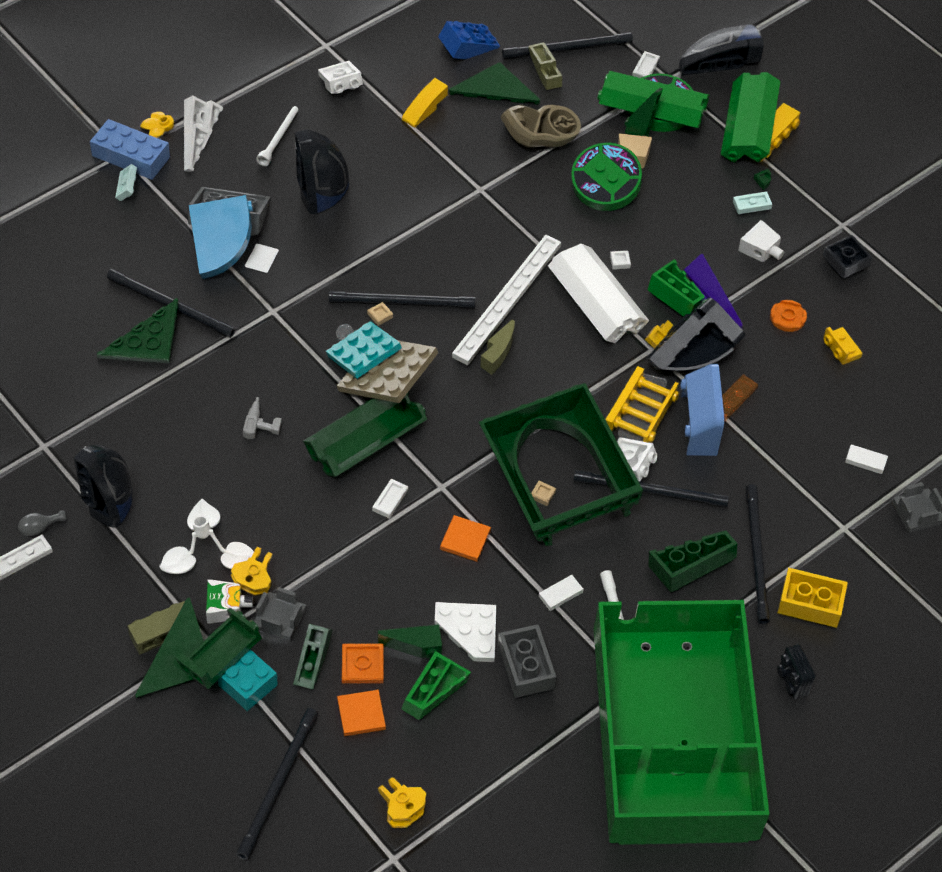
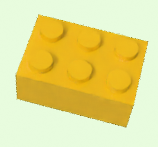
(812, 597)

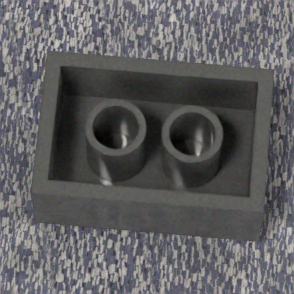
(526, 661)

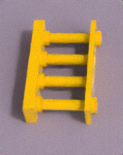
(630, 394)

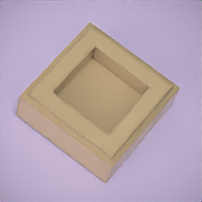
(380, 313)
(543, 493)

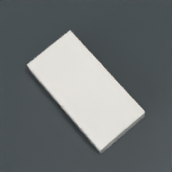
(646, 65)
(866, 459)
(390, 498)
(560, 592)

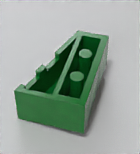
(675, 289)
(434, 685)

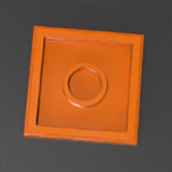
(465, 538)
(362, 663)
(361, 713)

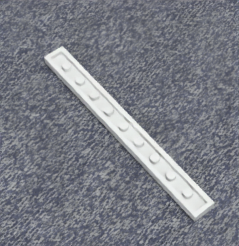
(506, 300)

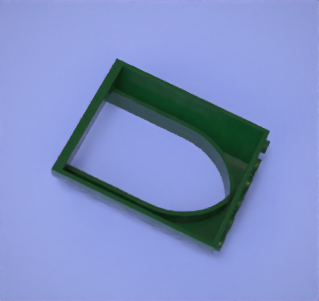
(580, 417)

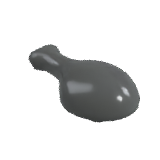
(36, 523)

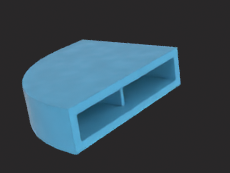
(220, 233)

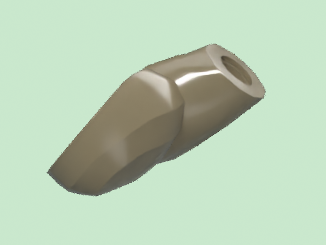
(543, 127)

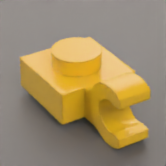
(658, 333)

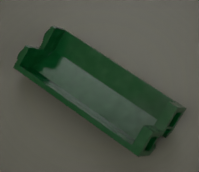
(362, 433)

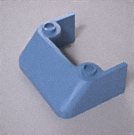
(705, 410)

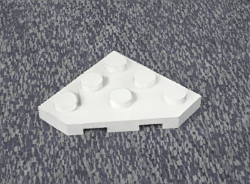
(469, 627)

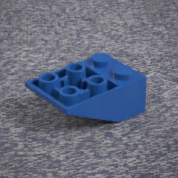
(467, 39)

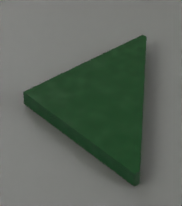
(495, 84)
(147, 340)
(182, 637)

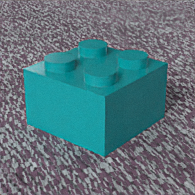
(248, 680)

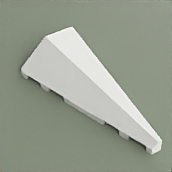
(198, 125)

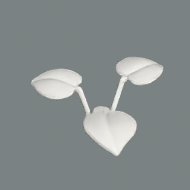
(201, 520)

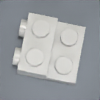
(340, 77)
(638, 455)

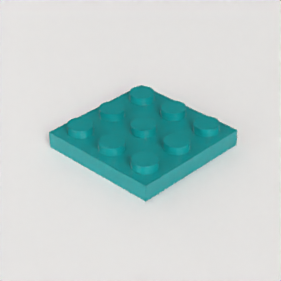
(363, 349)

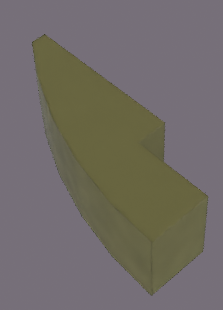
(545, 66)
(498, 348)

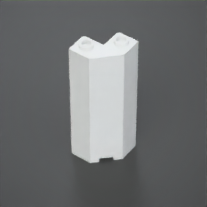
(597, 292)

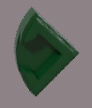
(763, 178)

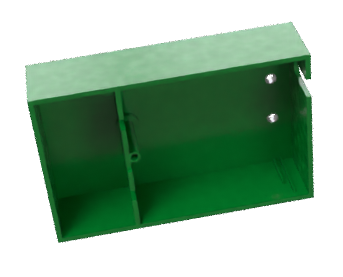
(679, 724)

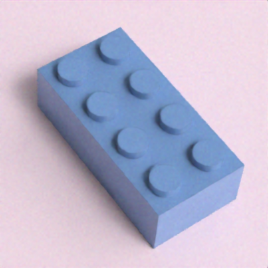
(128, 146)

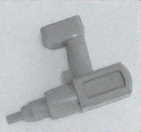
(253, 422)

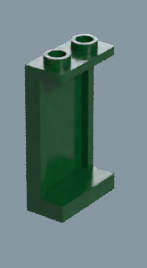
(220, 649)

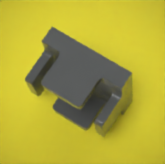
(919, 507)
(279, 613)

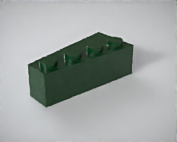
(692, 560)

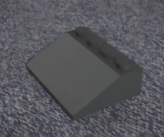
(259, 203)

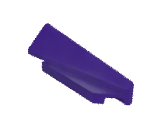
(704, 278)

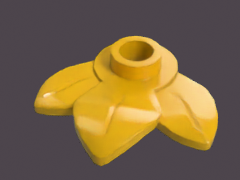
(158, 124)

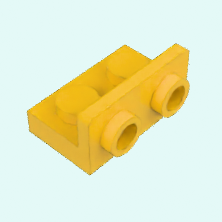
(842, 345)

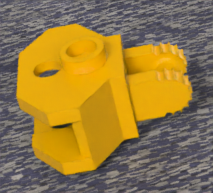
(254, 572)
(403, 804)

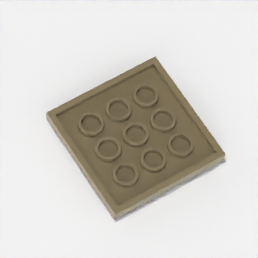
(393, 376)

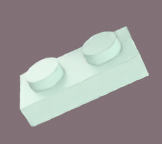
(126, 182)
(752, 202)

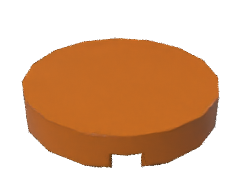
(788, 316)

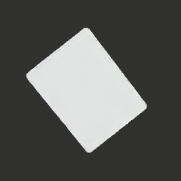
(261, 258)

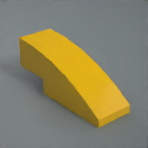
(425, 102)

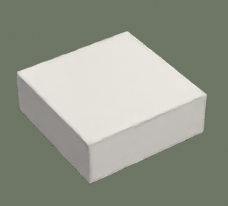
(620, 260)

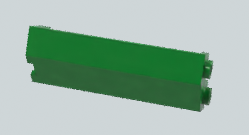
(675, 103)
(750, 117)

